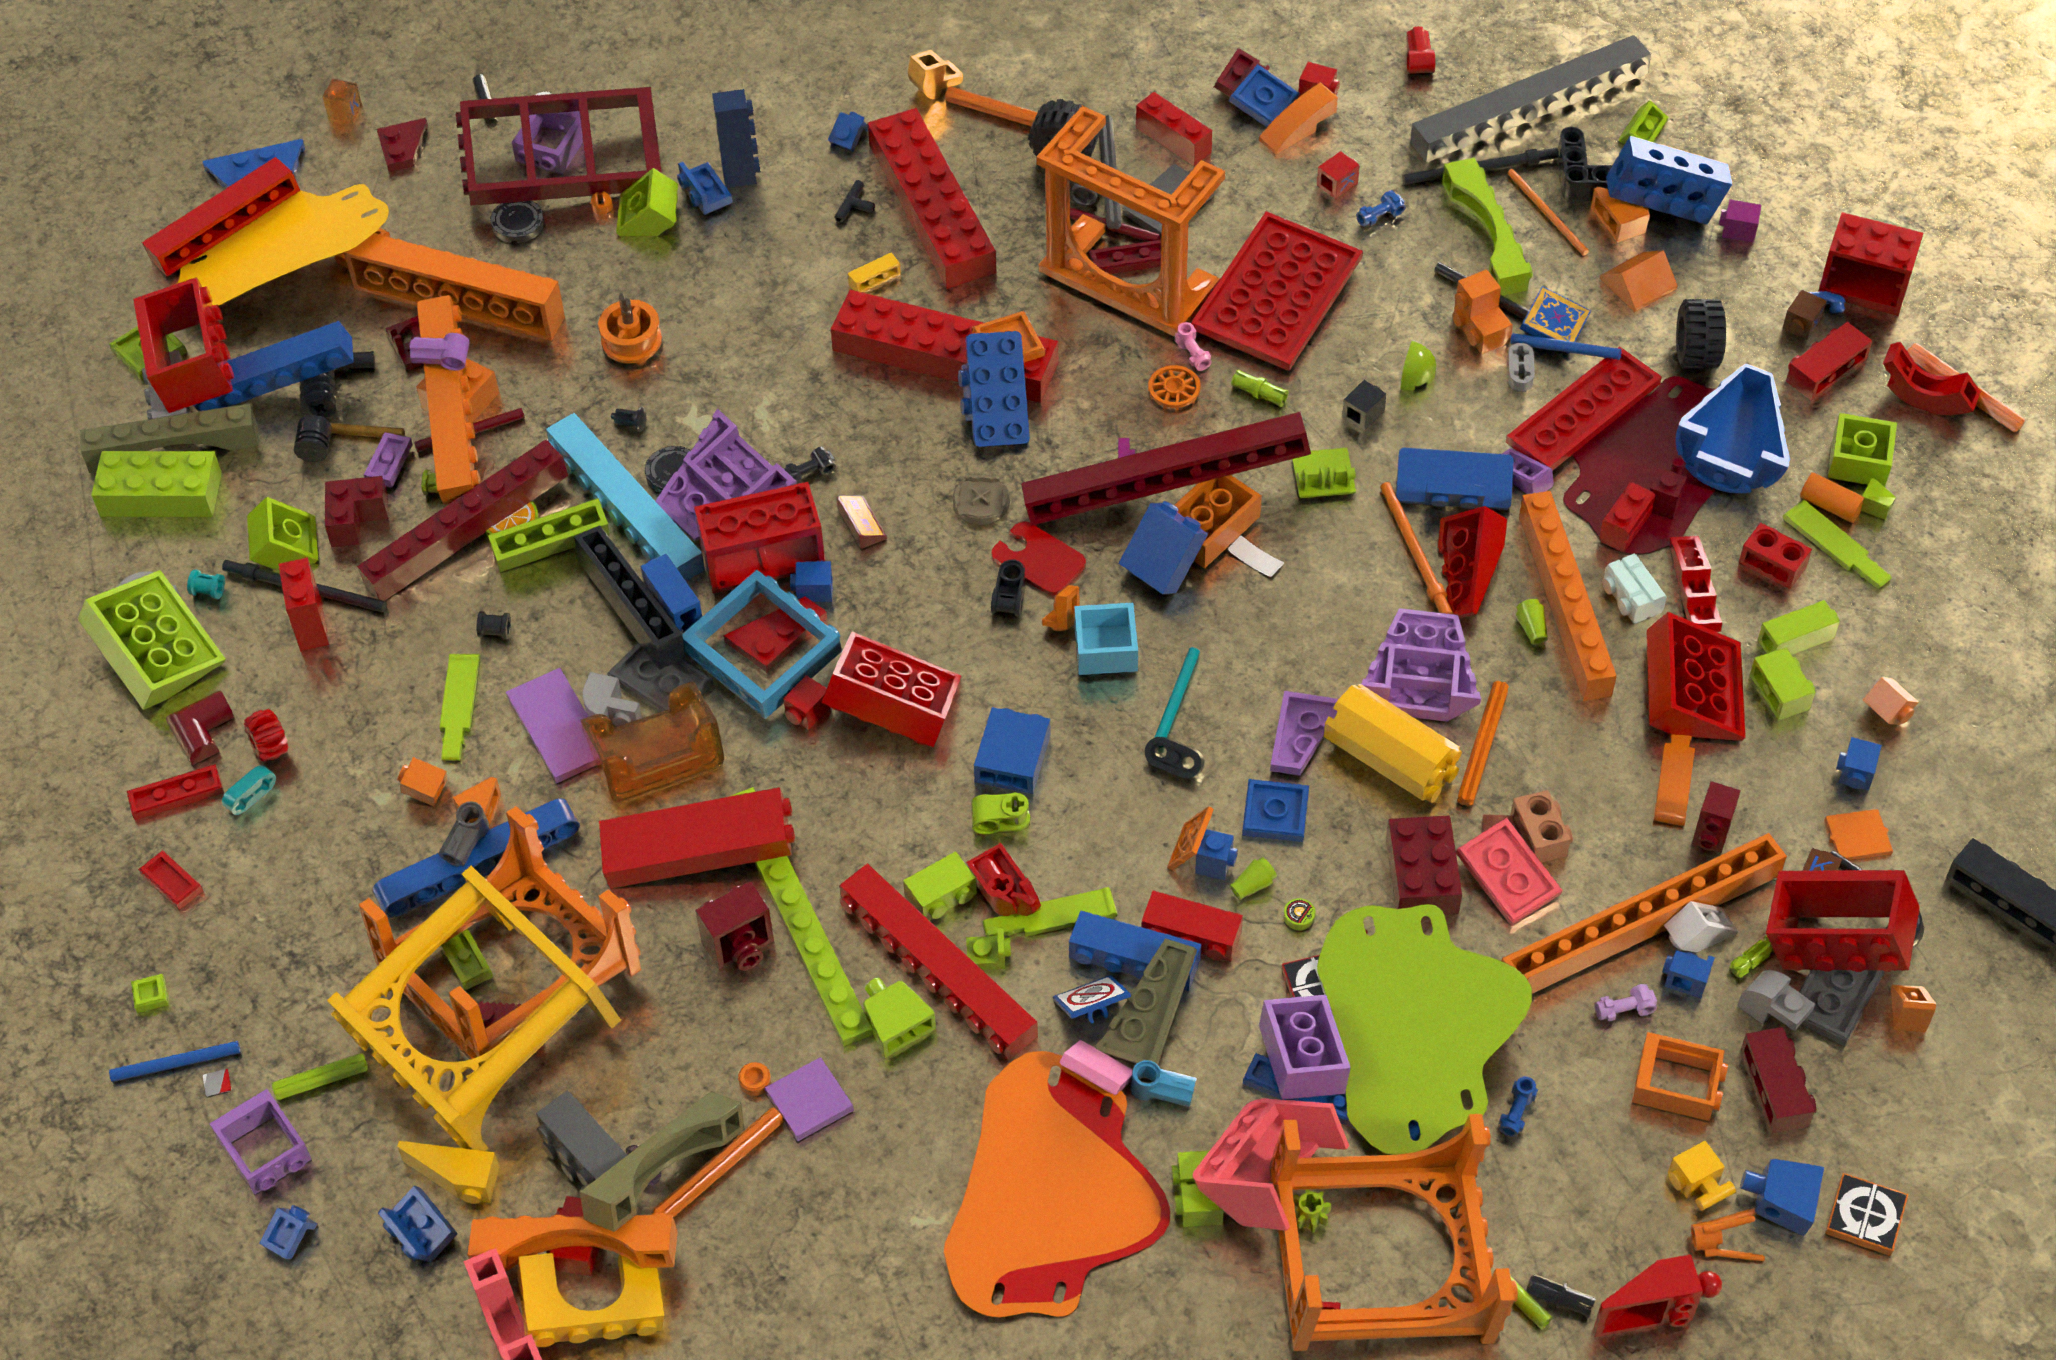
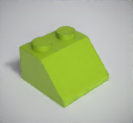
(648, 206)
(280, 534)

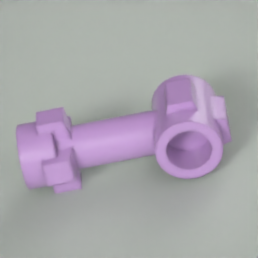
(1641, 999)

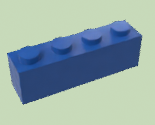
(1120, 945)

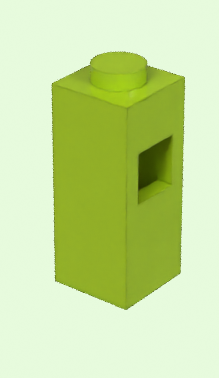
(1800, 629)

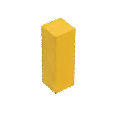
(874, 273)

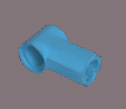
(1165, 1085)

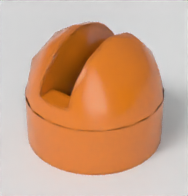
(602, 208)

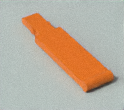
(1674, 781)

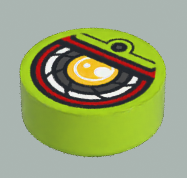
(1299, 914)

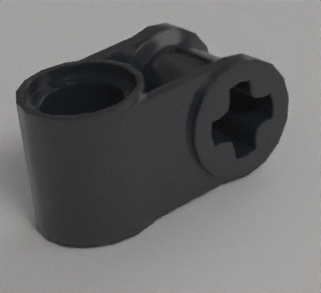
(1009, 593)

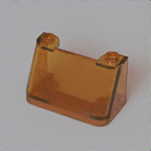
(657, 748)

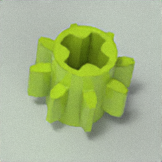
(1319, 1209)

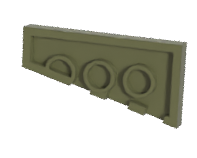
(1147, 1015)

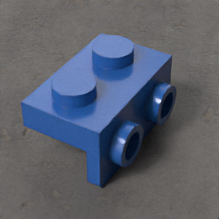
(704, 187)
(418, 1225)

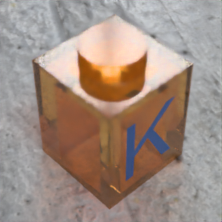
(342, 101)

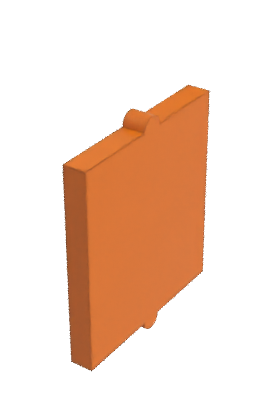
(1859, 834)

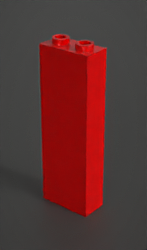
(696, 837)

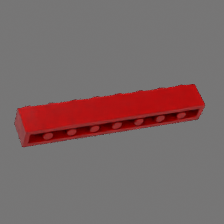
(938, 962)

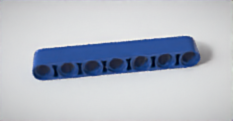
(436, 877)

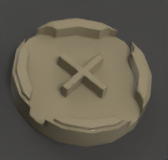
(981, 499)

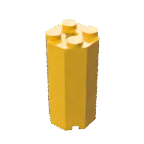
(1393, 743)

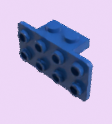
(995, 389)
(1454, 478)

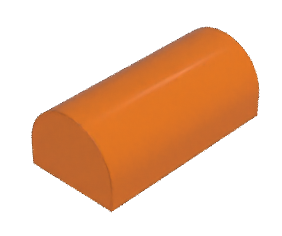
(1832, 497)

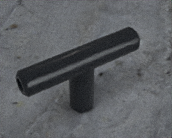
(853, 201)

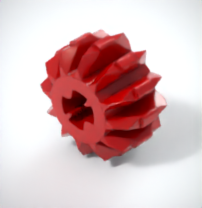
(266, 735)

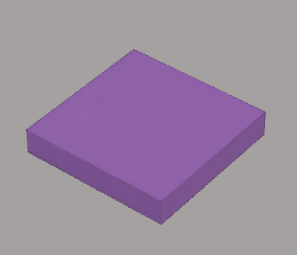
(809, 1099)

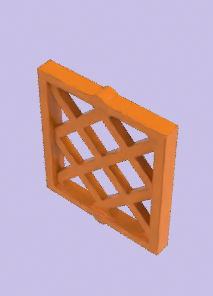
(1199, 821)

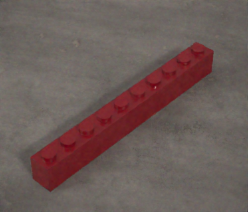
(1166, 468)

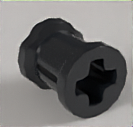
(493, 625)

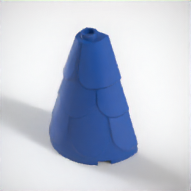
(1736, 434)

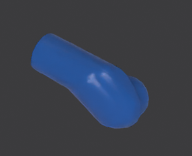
(1835, 301)

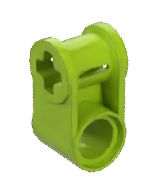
(998, 813)

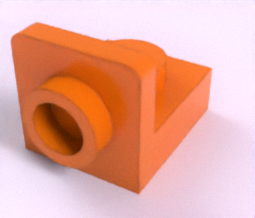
(1063, 614)

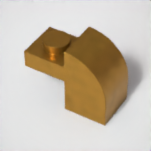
(932, 74)

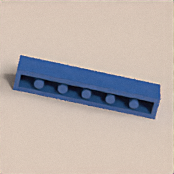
(285, 364)

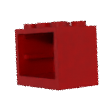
(1870, 263)

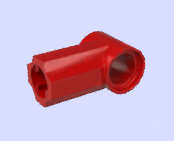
(1419, 54)

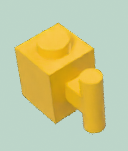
(1699, 1171)

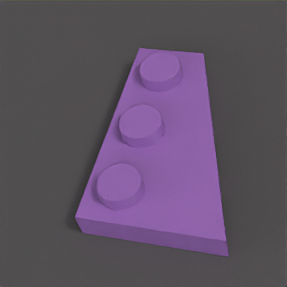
(1300, 730)

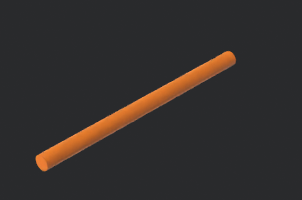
(1548, 212)

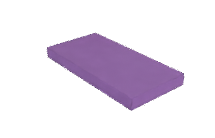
(553, 723)

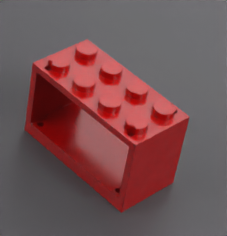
(194, 378)
(759, 533)
(1843, 895)

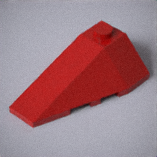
(1471, 551)

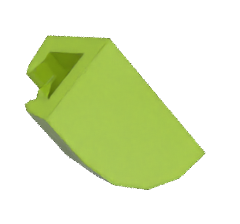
(1418, 367)

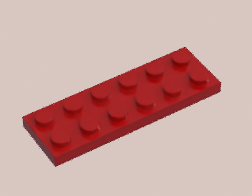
(1583, 409)

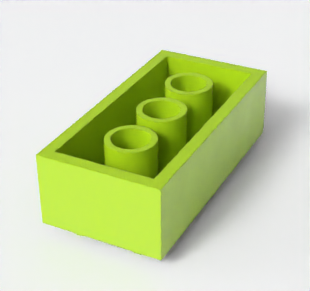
(156, 484)

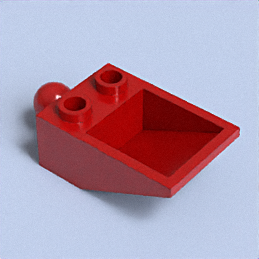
(1657, 1297)

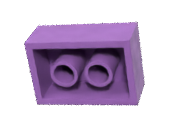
(1304, 1047)

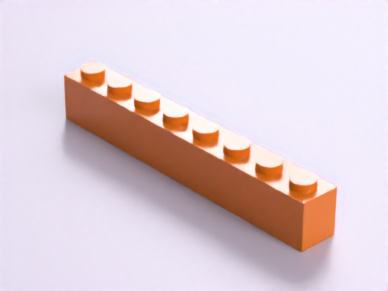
(448, 406)
(1567, 596)

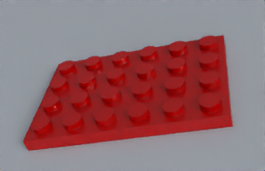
(1277, 290)

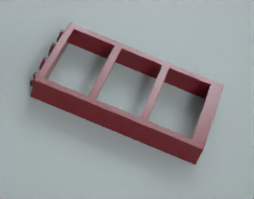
(558, 187)

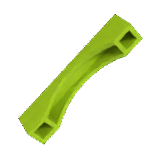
(1468, 187)

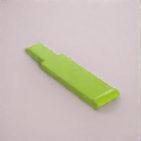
(1835, 543)
(458, 703)
(1055, 914)

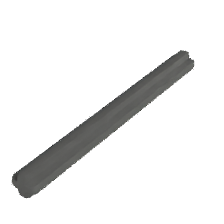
(1108, 157)

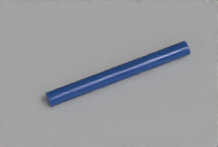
(1567, 346)
(174, 1061)

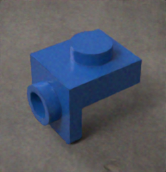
(847, 130)

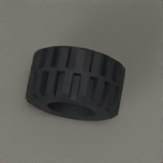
(1050, 121)
(1701, 334)

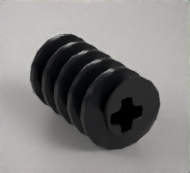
(318, 395)

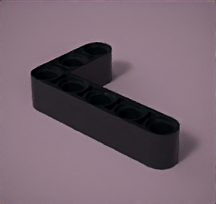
(1575, 174)

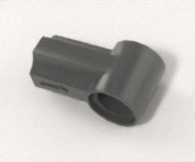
(464, 835)

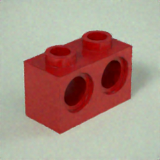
(1775, 555)

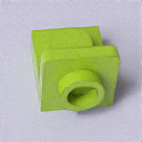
(989, 951)

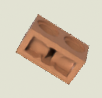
(1536, 828)

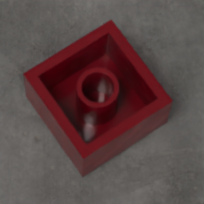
(733, 920)

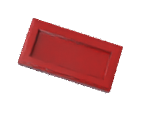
(170, 880)

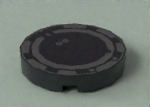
(517, 221)
(662, 466)

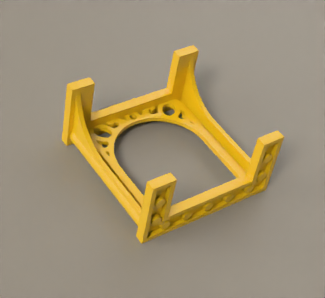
(465, 1104)

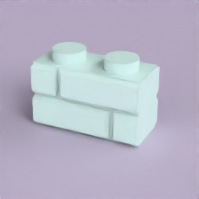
(1633, 589)

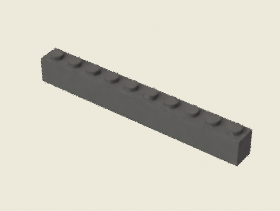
(1530, 98)

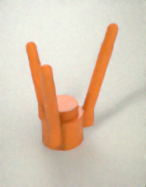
(1709, 1235)

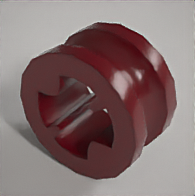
(747, 955)

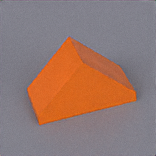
(485, 793)
(1911, 1008)

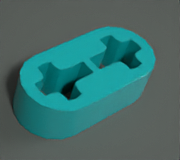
(249, 790)

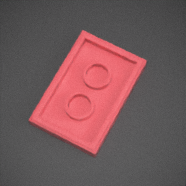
(1508, 871)

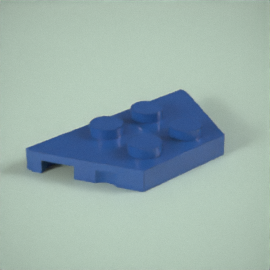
(234, 167)

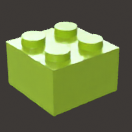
(1862, 449)

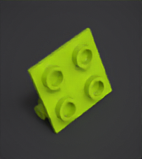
(1324, 473)

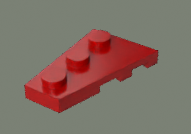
(771, 636)

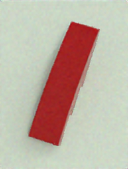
(1694, 582)

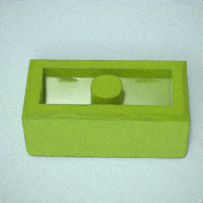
(1645, 123)

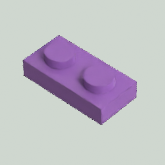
(389, 457)

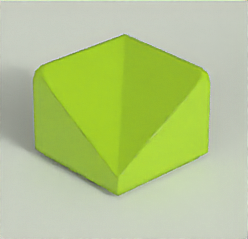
(1877, 500)

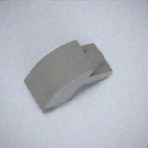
(603, 697)
(1773, 996)

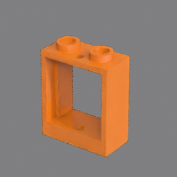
(1684, 1053)

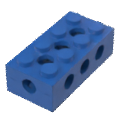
(1668, 180)

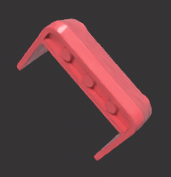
(1237, 1166)

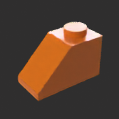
(1619, 217)

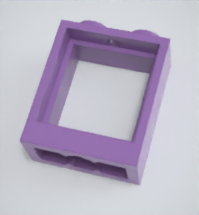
(552, 159)
(248, 1117)

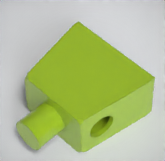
(896, 1015)

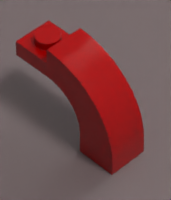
(1928, 391)

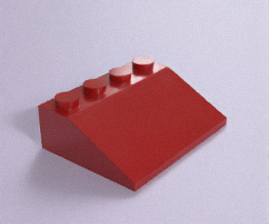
(1694, 680)
(891, 689)

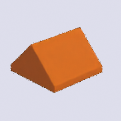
(1641, 279)

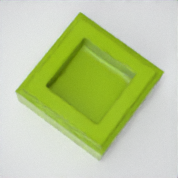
(149, 993)

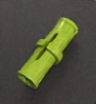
(1259, 388)

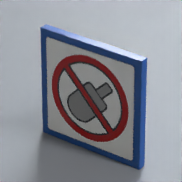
(1091, 997)

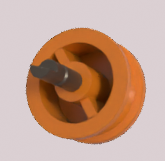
(630, 331)

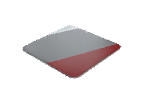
(216, 1082)

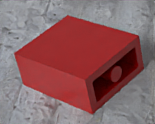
(303, 604)

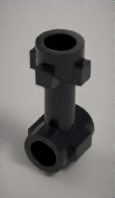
(820, 460)

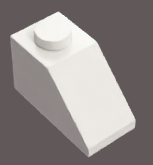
(1699, 927)

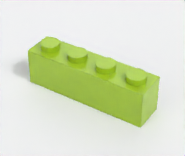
(545, 535)

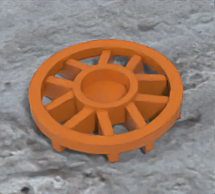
(1174, 386)

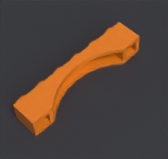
(643, 1239)

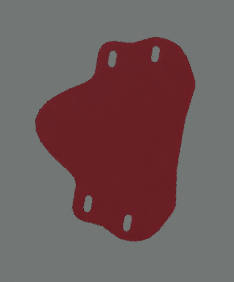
(1633, 452)

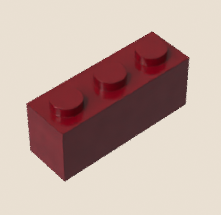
(1778, 1080)

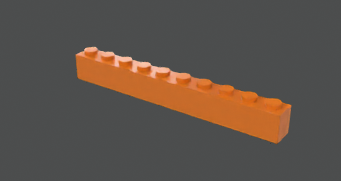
(1647, 913)

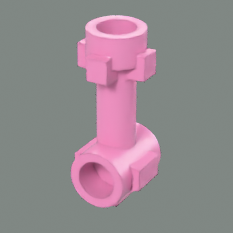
(1185, 339)

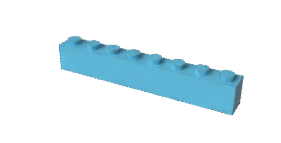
(623, 496)

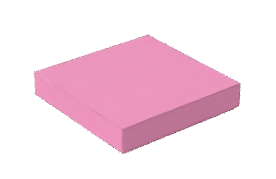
(1097, 1067)

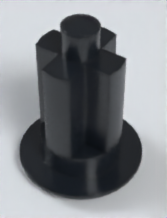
(631, 418)

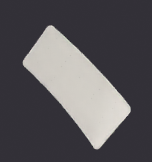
(1255, 557)

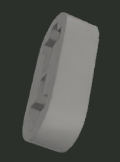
(1525, 367)

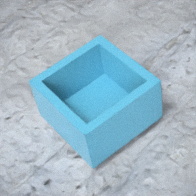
(1106, 638)

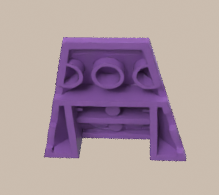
(717, 470)
(1424, 666)

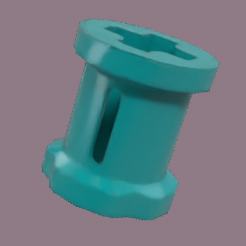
(205, 584)

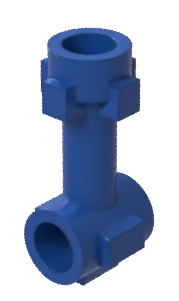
(1390, 203)
(1524, 1093)

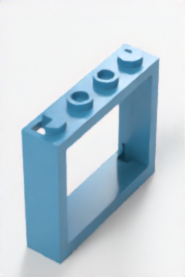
(810, 664)

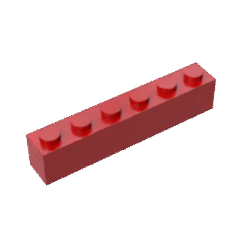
(221, 216)

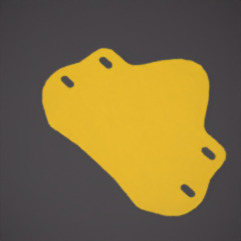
(287, 239)

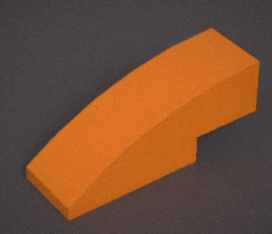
(1299, 119)

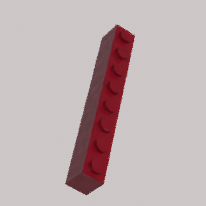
(462, 521)

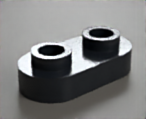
(1175, 757)

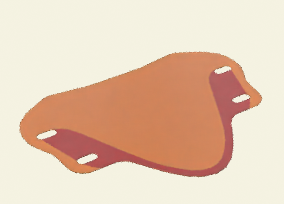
(1048, 1193)

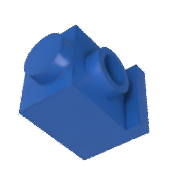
(1687, 973)

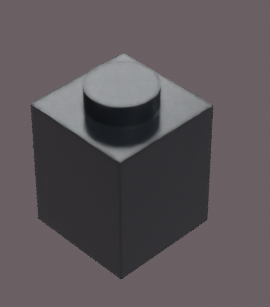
(1364, 405)

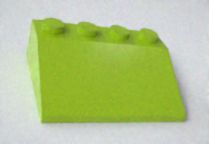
(150, 638)

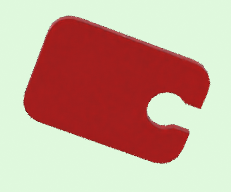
(1047, 561)

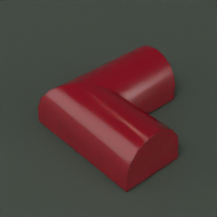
(194, 721)

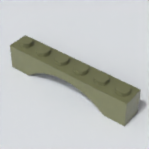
(221, 427)
(616, 1193)

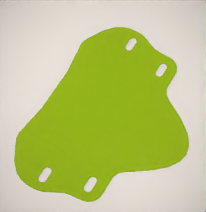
(1415, 1022)

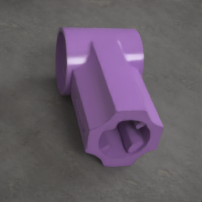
(447, 351)

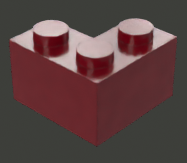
(349, 504)

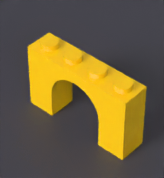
(554, 1320)

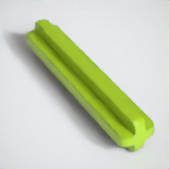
(319, 1076)

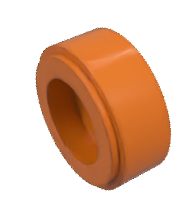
(754, 1078)

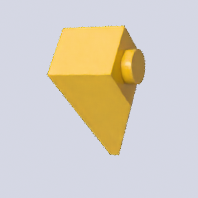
(460, 1171)

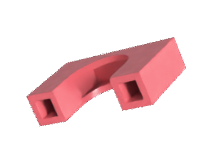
(500, 1307)

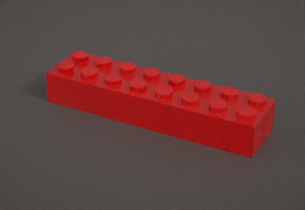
(932, 198)
(921, 340)

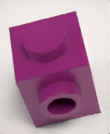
(1740, 220)

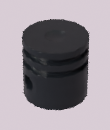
(312, 438)

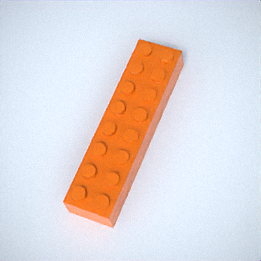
(481, 289)

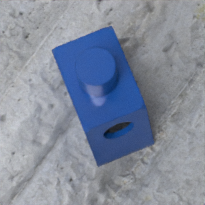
(1786, 1193)

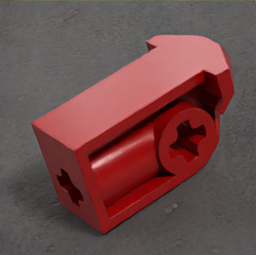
(1003, 883)

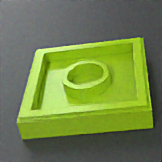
(129, 350)

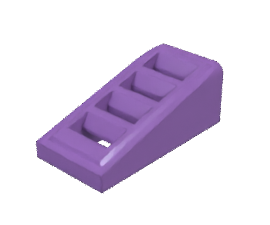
(1540, 478)

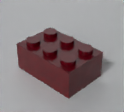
(1424, 863)

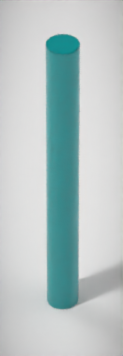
(1177, 693)

